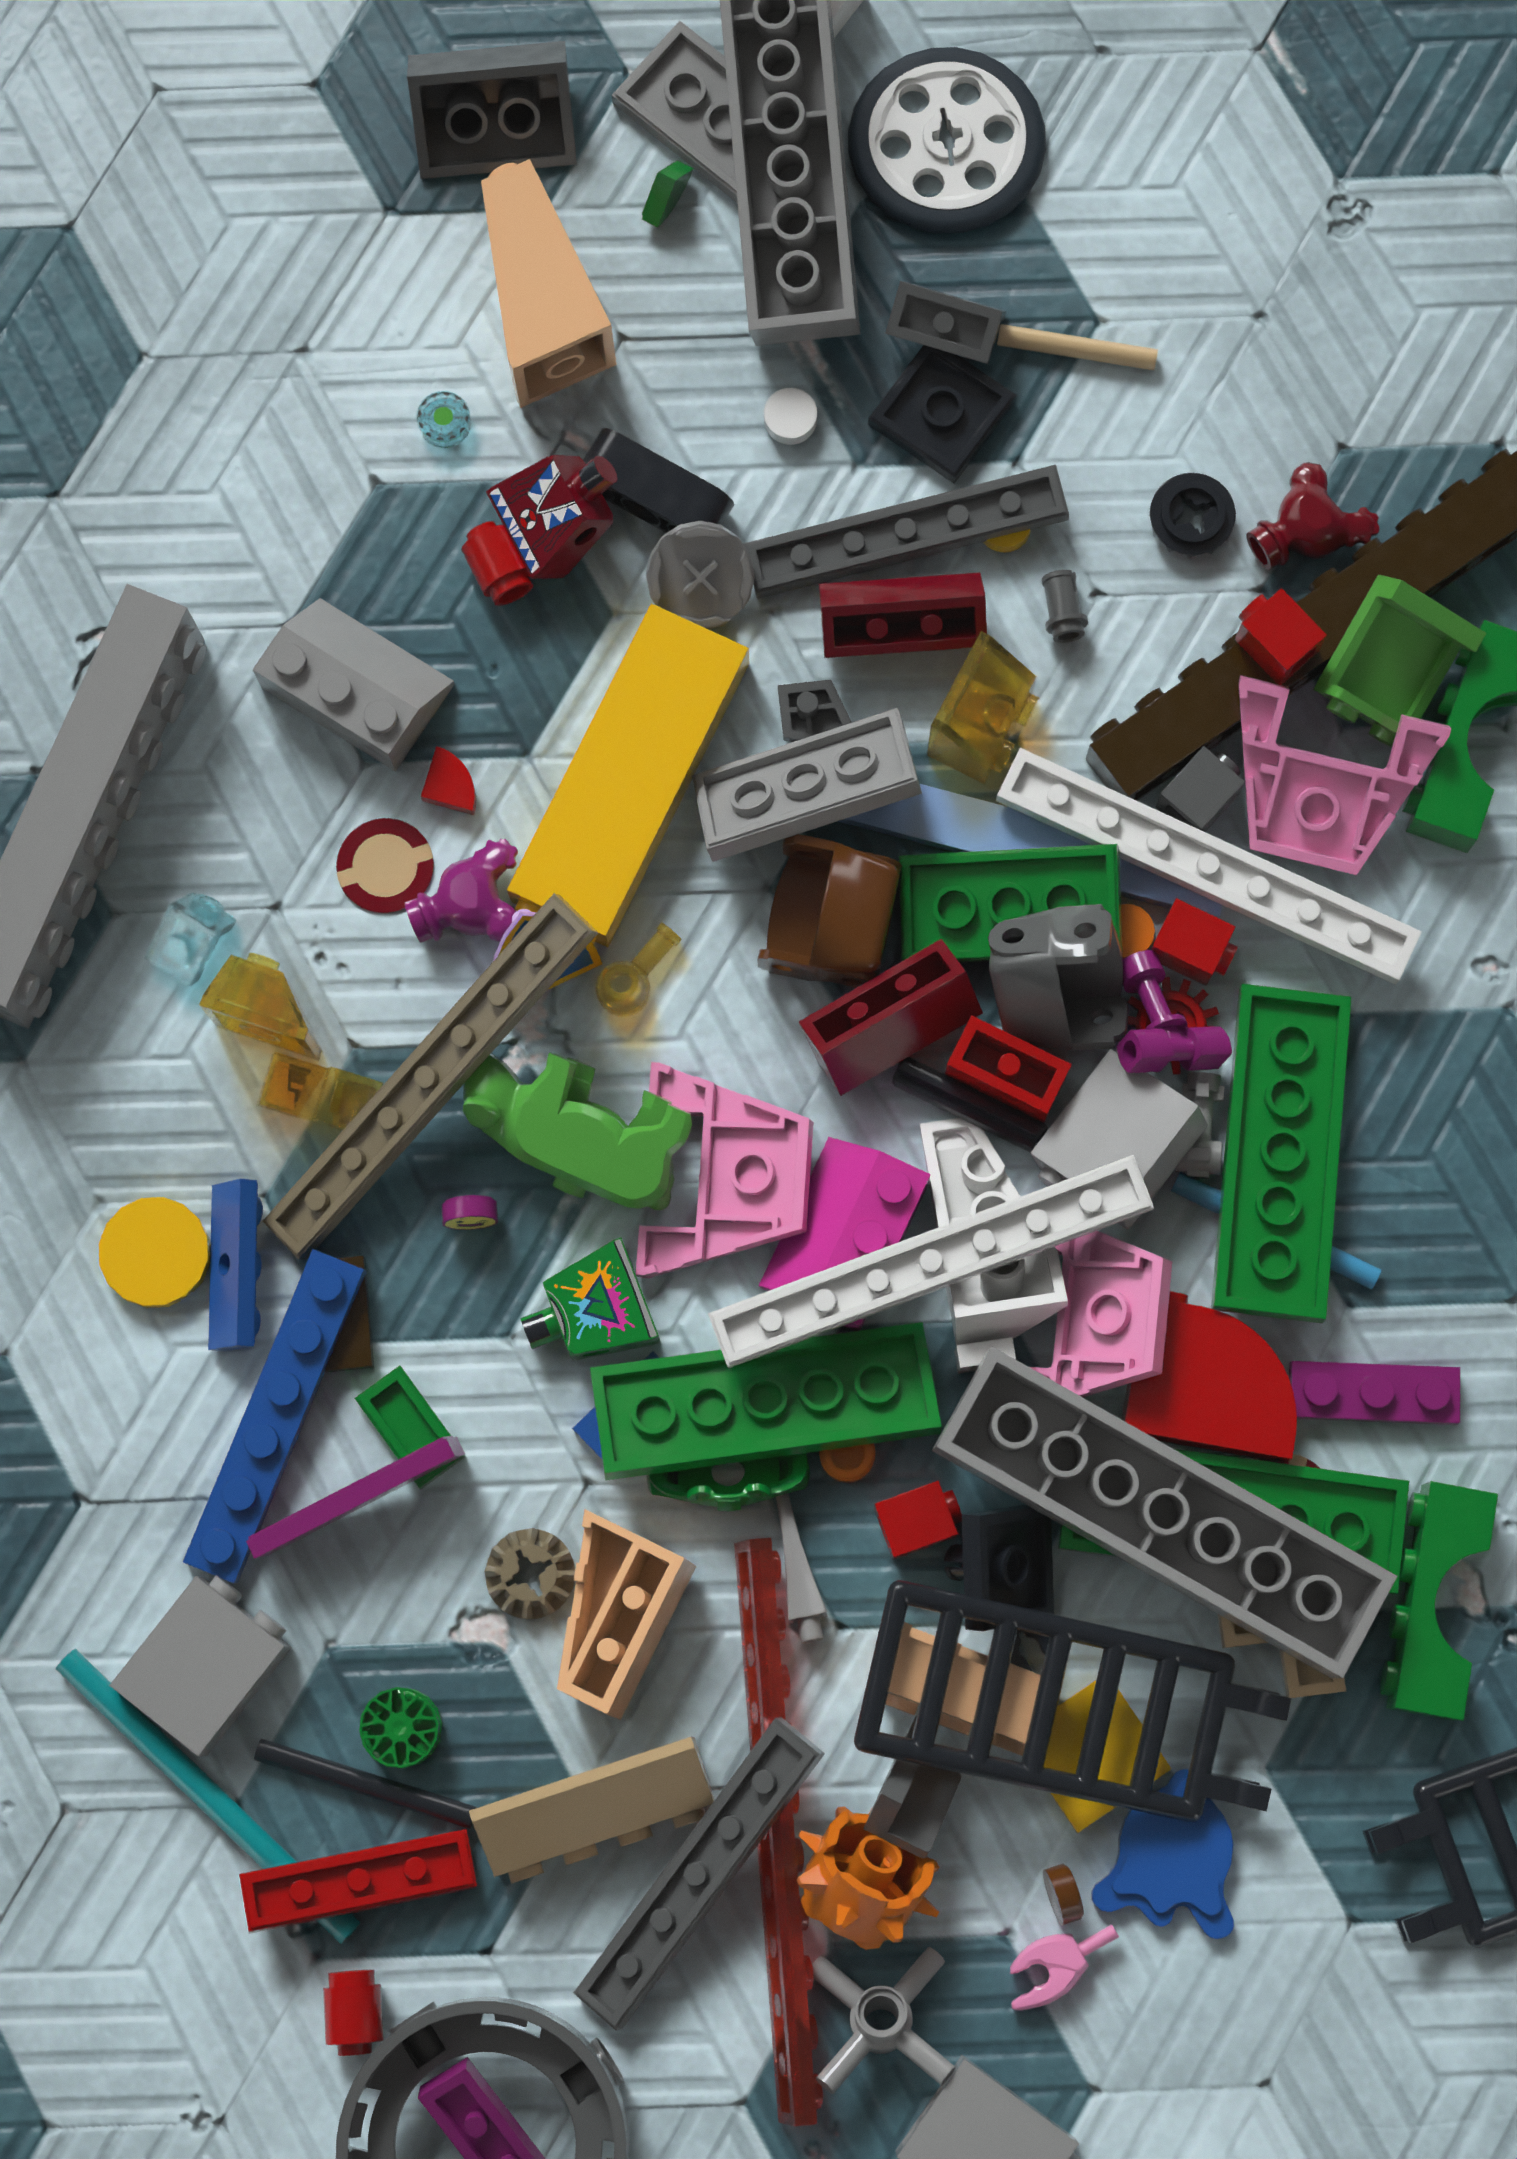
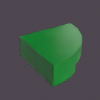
(666, 192)

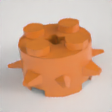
(863, 1882)

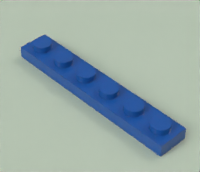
(274, 1416)

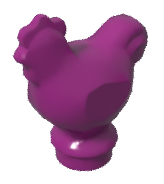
(467, 897)

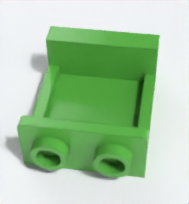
(1393, 657)

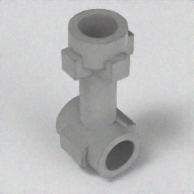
(1204, 1155)

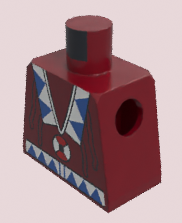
(555, 511)

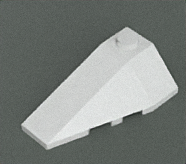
(968, 1180)

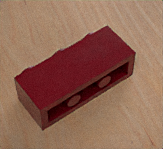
(902, 614)
(891, 1017)

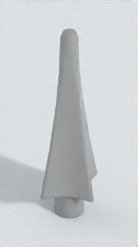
(803, 1596)

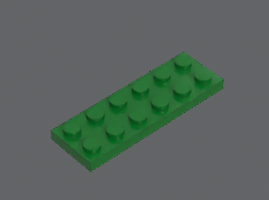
(1281, 1154)
(784, 1403)
(1347, 1507)

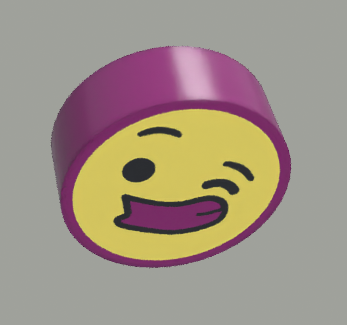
(469, 1212)

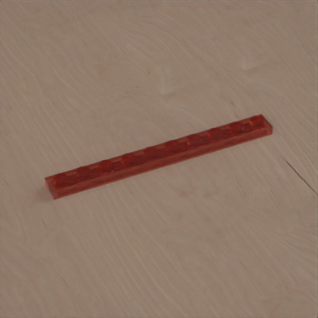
(779, 1851)

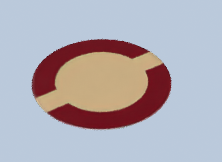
(384, 865)

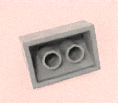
(352, 682)

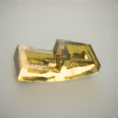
(314, 1092)

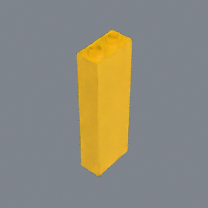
(631, 771)

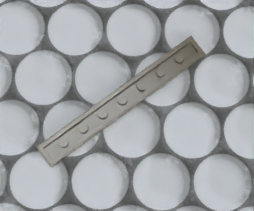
(430, 1076)

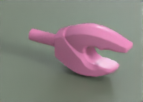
(1064, 1962)

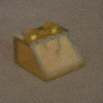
(982, 711)

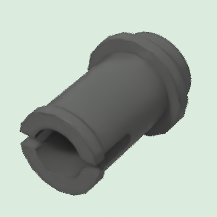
(1065, 616)

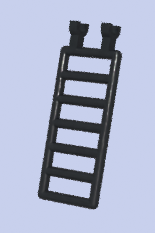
(1031, 1769)
(1432, 1822)

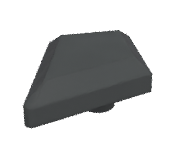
(810, 709)

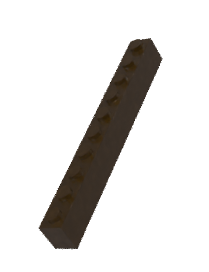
(1205, 705)

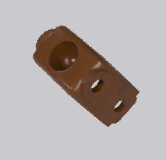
(830, 913)

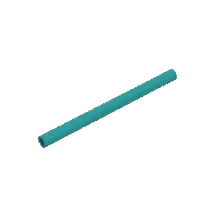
(186, 1775)

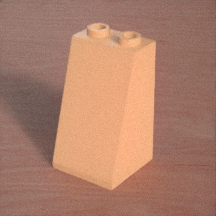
(546, 301)

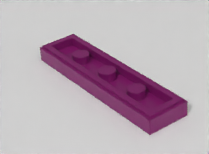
(355, 1496)

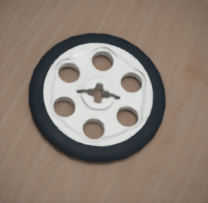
(958, 205)

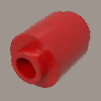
(496, 563)
(353, 2012)

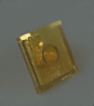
(259, 1004)

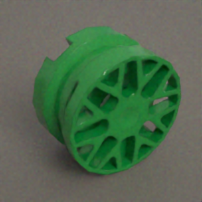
(400, 1727)

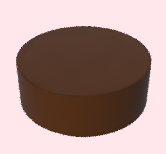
(1063, 1894)

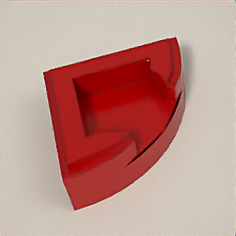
(449, 783)

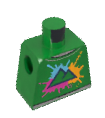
(594, 1307)

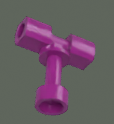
(1168, 1033)

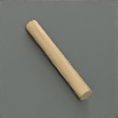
(1077, 347)

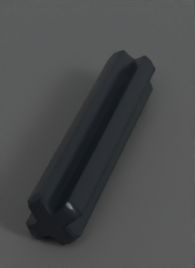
(968, 1104)

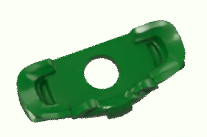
(760, 1482)

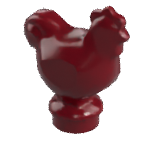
(1309, 522)

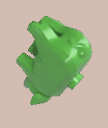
(576, 1139)

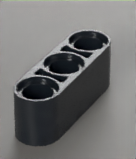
(657, 487)

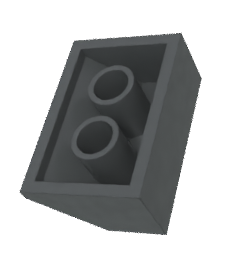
(491, 109)

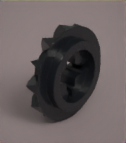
(1199, 493)

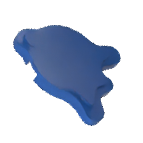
(1172, 1865)

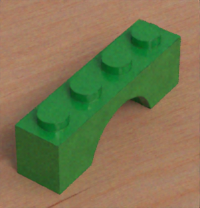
(1453, 796)
(1426, 1671)

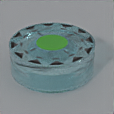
(444, 419)

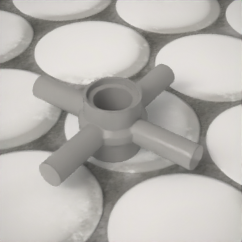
(867, 2039)

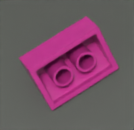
(854, 1208)

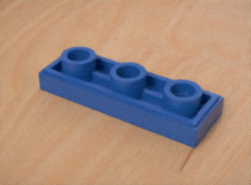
(234, 1265)

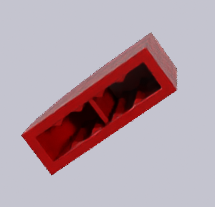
(1216, 1388)

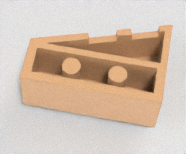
(618, 1613)
(963, 1689)

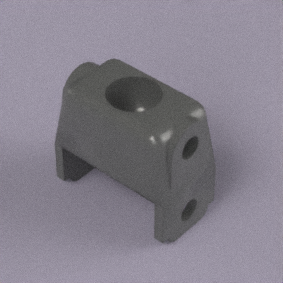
(1058, 976)

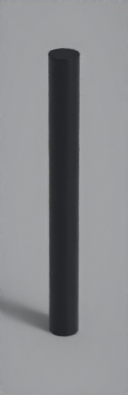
(364, 1783)

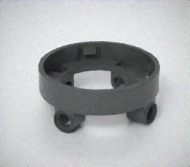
(436, 2034)

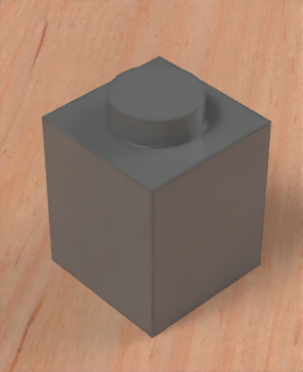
(1202, 790)

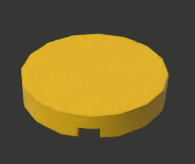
(154, 1252)

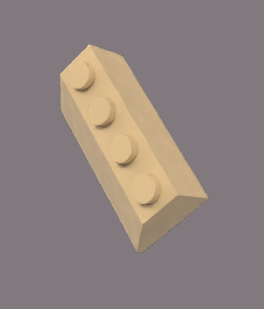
(594, 1807)

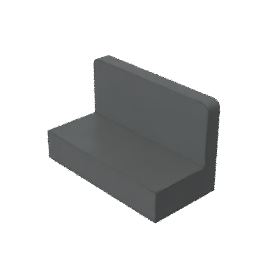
(944, 322)
(912, 1804)

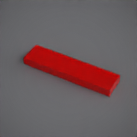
(357, 1881)

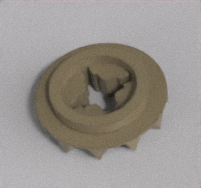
(555, 1581)

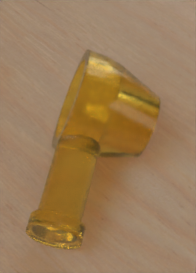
(637, 970)

